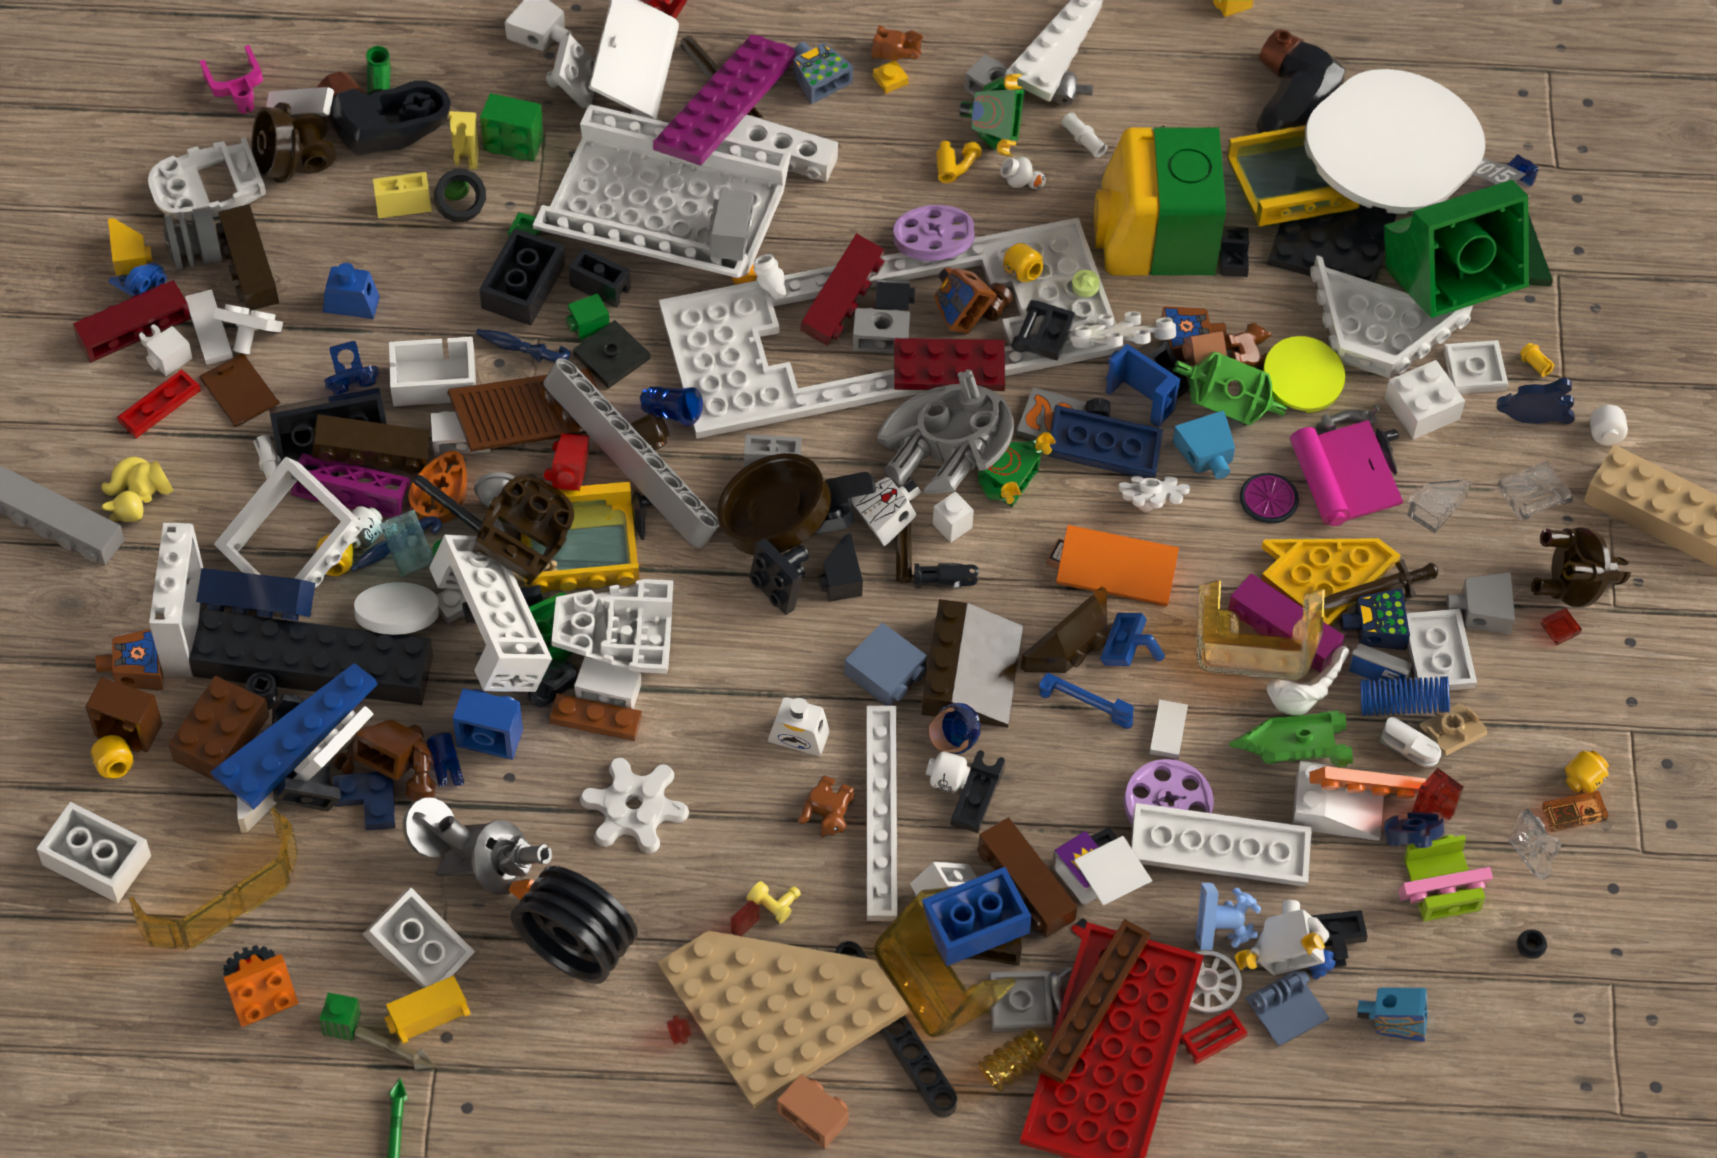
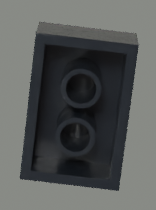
(522, 277)

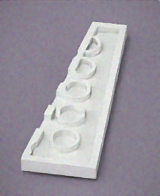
(1052, 51)

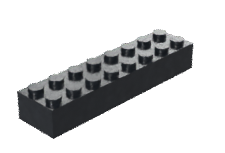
(309, 654)

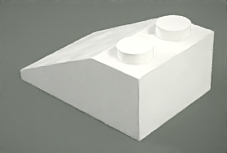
(1335, 810)
(418, 940)

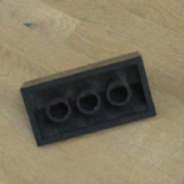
(295, 422)

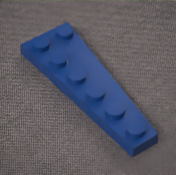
(279, 749)

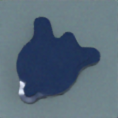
(1540, 403)

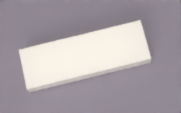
(304, 101)
(208, 330)

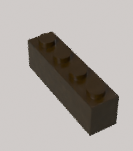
(247, 257)
(370, 444)

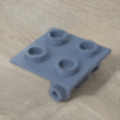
(1287, 1007)

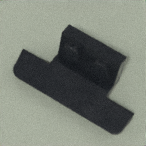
(841, 507)

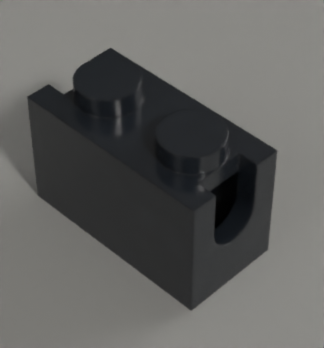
(599, 275)

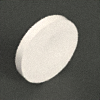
(396, 608)

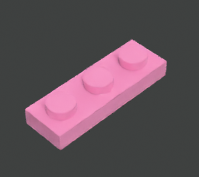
(1420, 889)

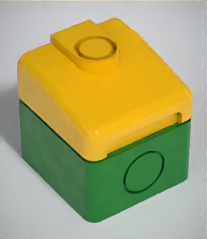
(1162, 203)

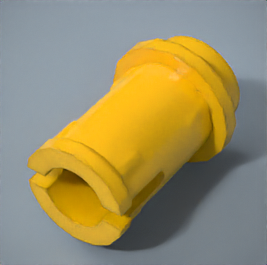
(1531, 354)

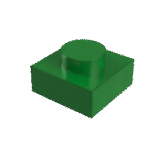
(524, 223)

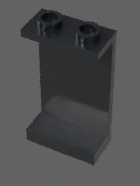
(317, 791)

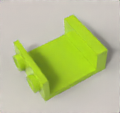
(1442, 859)

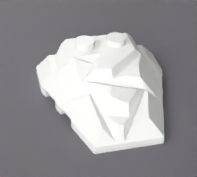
(618, 626)

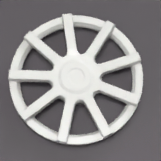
(1210, 982)

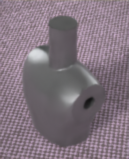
(1069, 89)

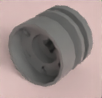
(192, 238)

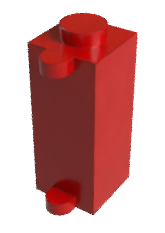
(569, 462)

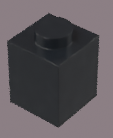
(894, 294)

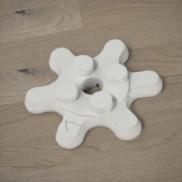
(639, 822)

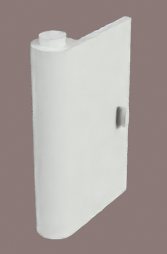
(634, 56)

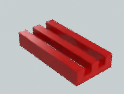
(1218, 1046)

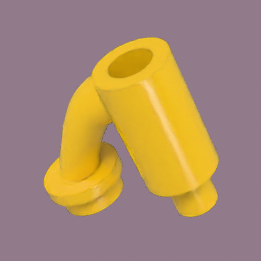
(946, 163)

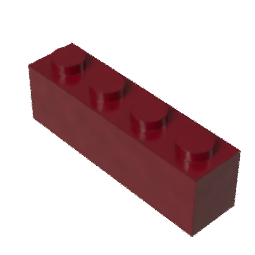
(842, 290)
(122, 323)

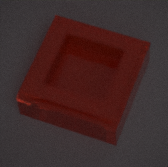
(1561, 626)
(745, 918)

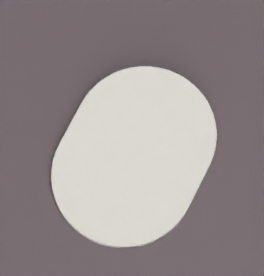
(1394, 140)

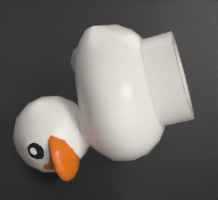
(1020, 172)

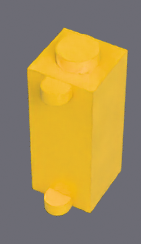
(426, 1009)

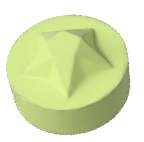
(1085, 283)

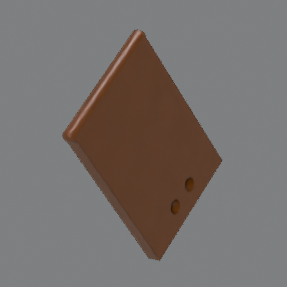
(239, 390)

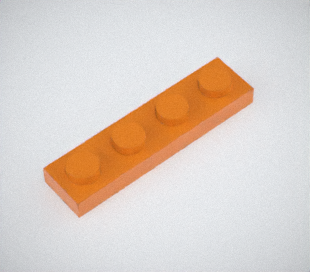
(1359, 781)

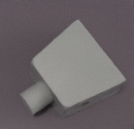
(1486, 603)

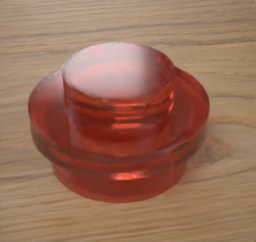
(679, 1029)

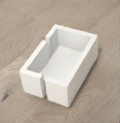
(423, 375)

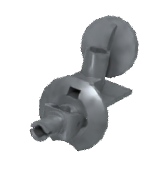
(489, 850)

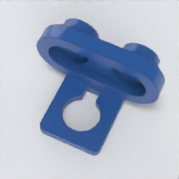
(140, 279)

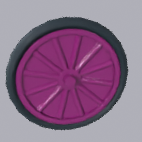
(1269, 498)

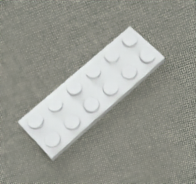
(1221, 844)

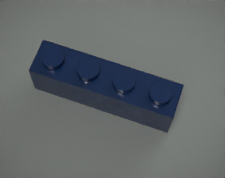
(256, 593)

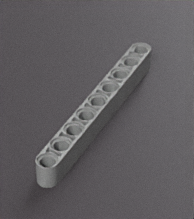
(631, 453)

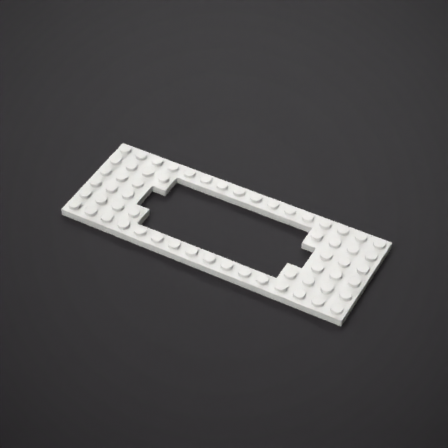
(720, 330)

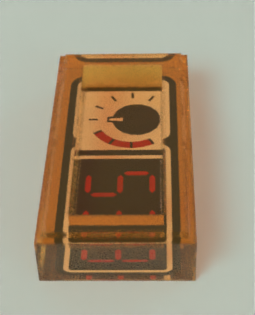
(1575, 811)

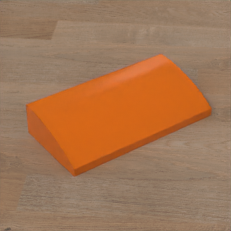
(1118, 563)

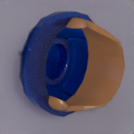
(955, 728)

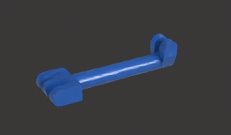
(1120, 710)

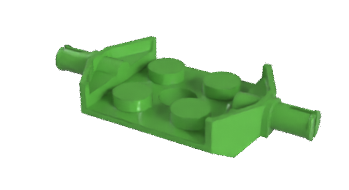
(1209, 388)

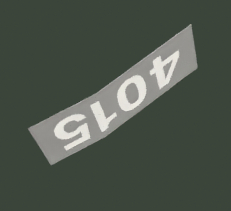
(1497, 172)

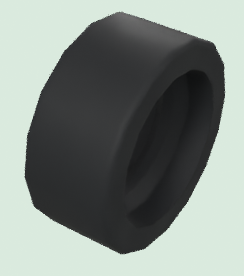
(474, 181)

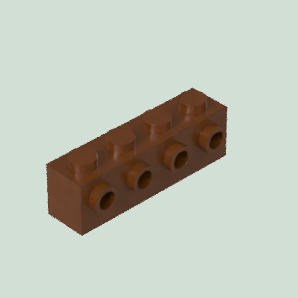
(1039, 889)

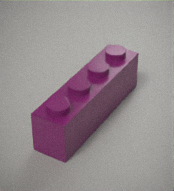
(1276, 616)

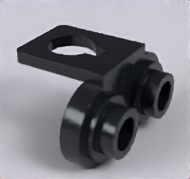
(556, 680)

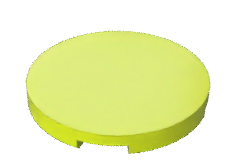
(1304, 373)

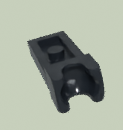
(977, 793)

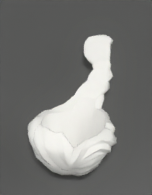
(1299, 698)

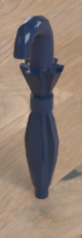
(509, 342)
(381, 550)

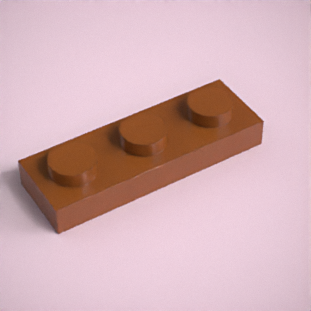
(595, 717)

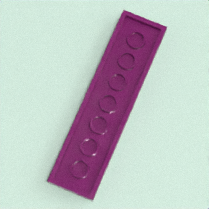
(725, 100)

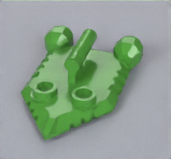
(1298, 739)

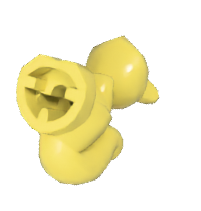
(142, 482)

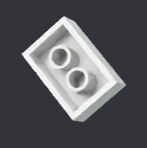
(94, 852)

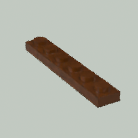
(1093, 1002)

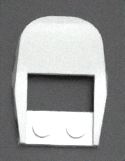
(179, 188)

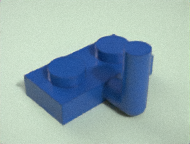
(1124, 639)

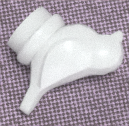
(770, 276)

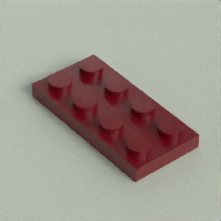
(936, 362)

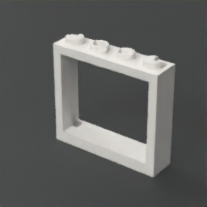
(263, 504)
(177, 563)

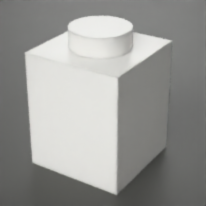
(953, 517)

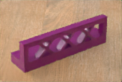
(354, 493)

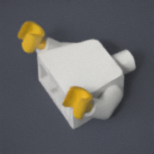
(1287, 942)

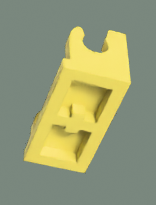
(464, 137)
(402, 195)

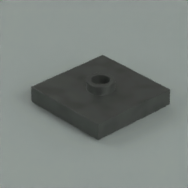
(611, 354)

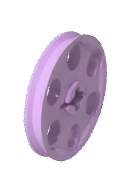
(940, 233)
(1171, 788)

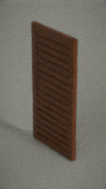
(511, 413)

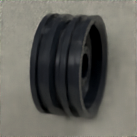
(574, 924)

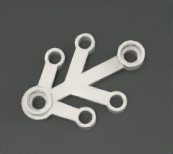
(1086, 336)

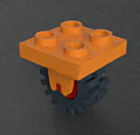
(258, 984)

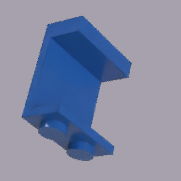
(1146, 378)

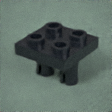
(778, 574)

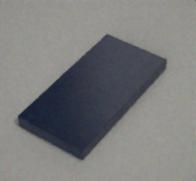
(1105, 442)

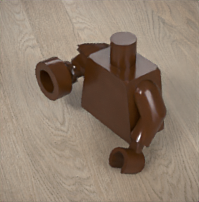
(392, 751)

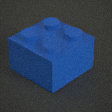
(488, 723)

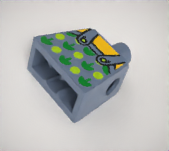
(820, 71)

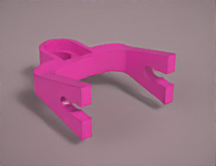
(239, 89)

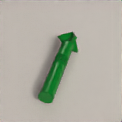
(398, 1096)

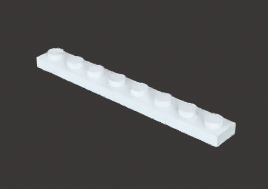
(881, 814)

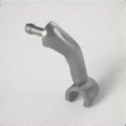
(1328, 422)

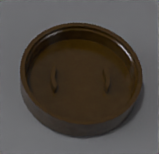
(774, 500)

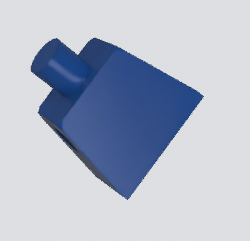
(350, 292)

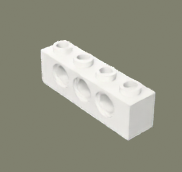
(809, 153)

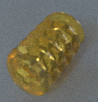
(1012, 1058)

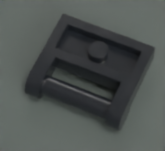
(1051, 334)

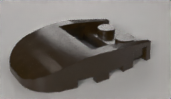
(534, 511)

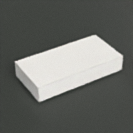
(1168, 729)

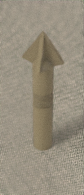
(420, 1058)

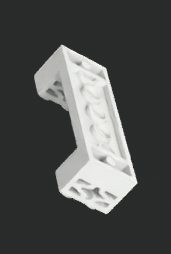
(514, 647)

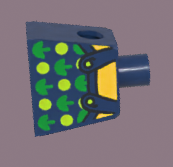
(1379, 620)

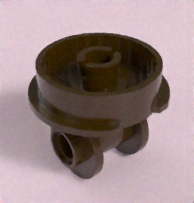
(290, 143)

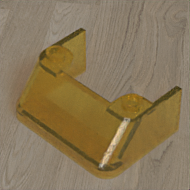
(1227, 651)
(925, 981)

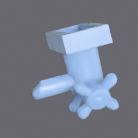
(1225, 916)

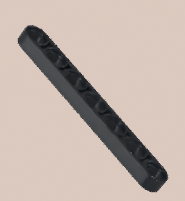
(914, 1066)

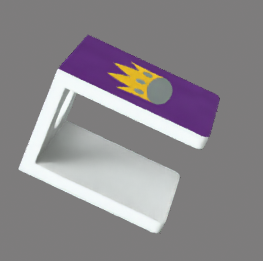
(1068, 870)

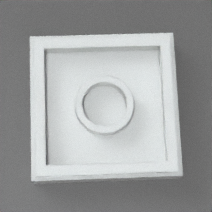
(1476, 366)

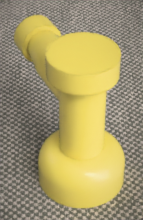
(779, 908)

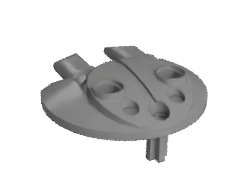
(950, 423)

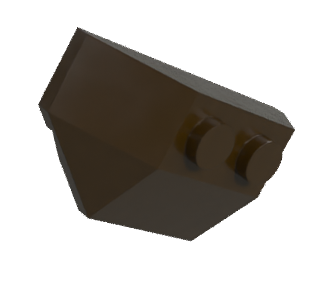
(1071, 639)

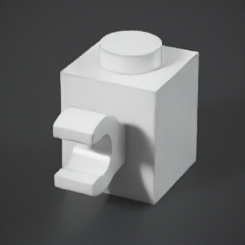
(166, 349)

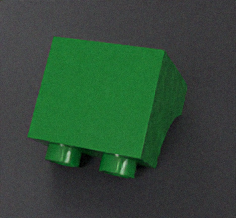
(1462, 249)

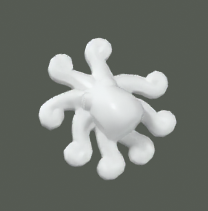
(1153, 493)

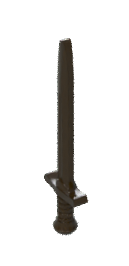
(1396, 581)

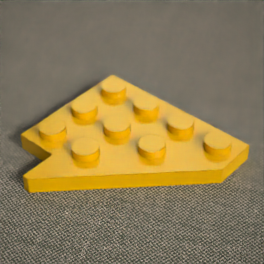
(1327, 565)

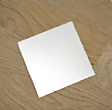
(1113, 870)

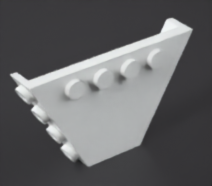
(1376, 324)

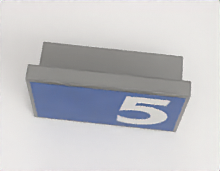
(1378, 665)

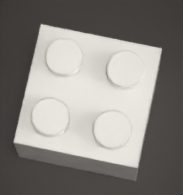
(1424, 399)

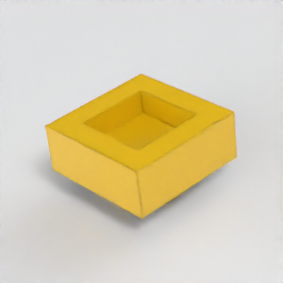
(890, 76)

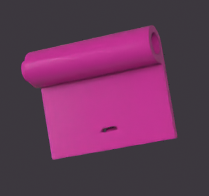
(1341, 474)

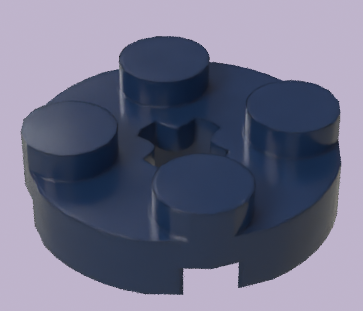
(1417, 829)

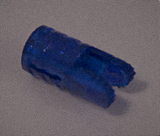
(445, 759)

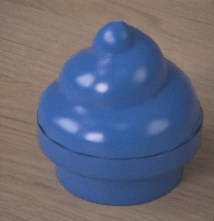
(1321, 969)

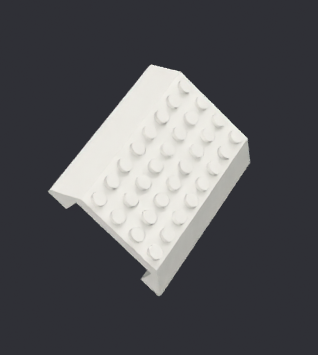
(655, 203)

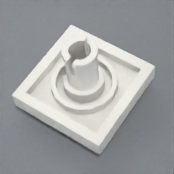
(573, 71)
(247, 324)

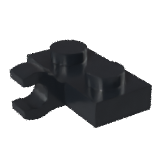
(1343, 929)

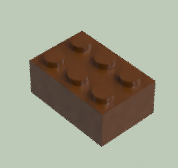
(218, 726)

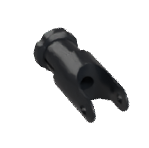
(945, 575)

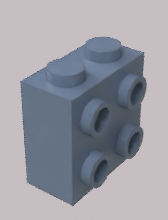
(885, 665)

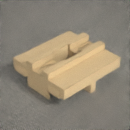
(1454, 728)

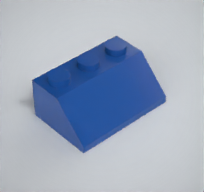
(976, 916)

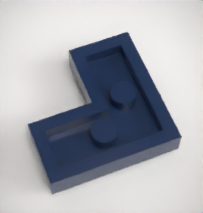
(374, 792)

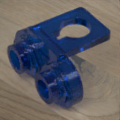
(345, 377)

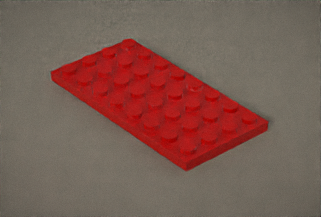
(1123, 1073)

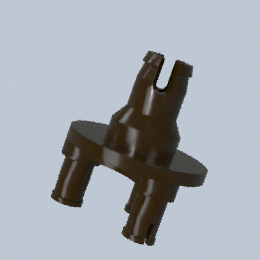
(1578, 567)

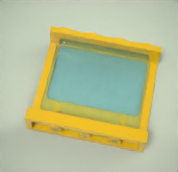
(1281, 178)
(598, 544)

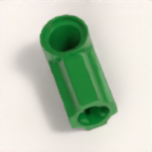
(378, 69)

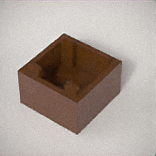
(125, 713)

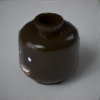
(652, 430)

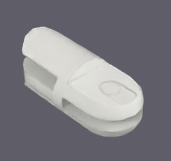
(1410, 743)

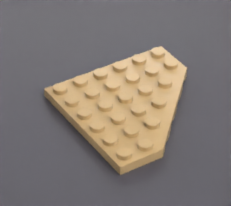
(778, 1006)

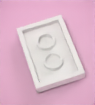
(1441, 648)
(331, 744)

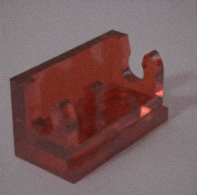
(1439, 794)

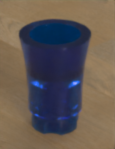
(675, 404)

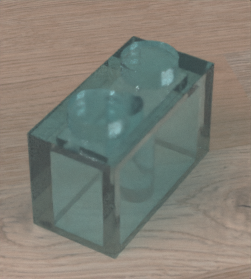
(407, 543)

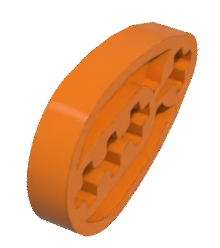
(438, 474)

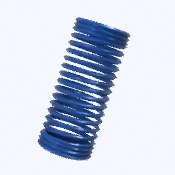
(1406, 697)

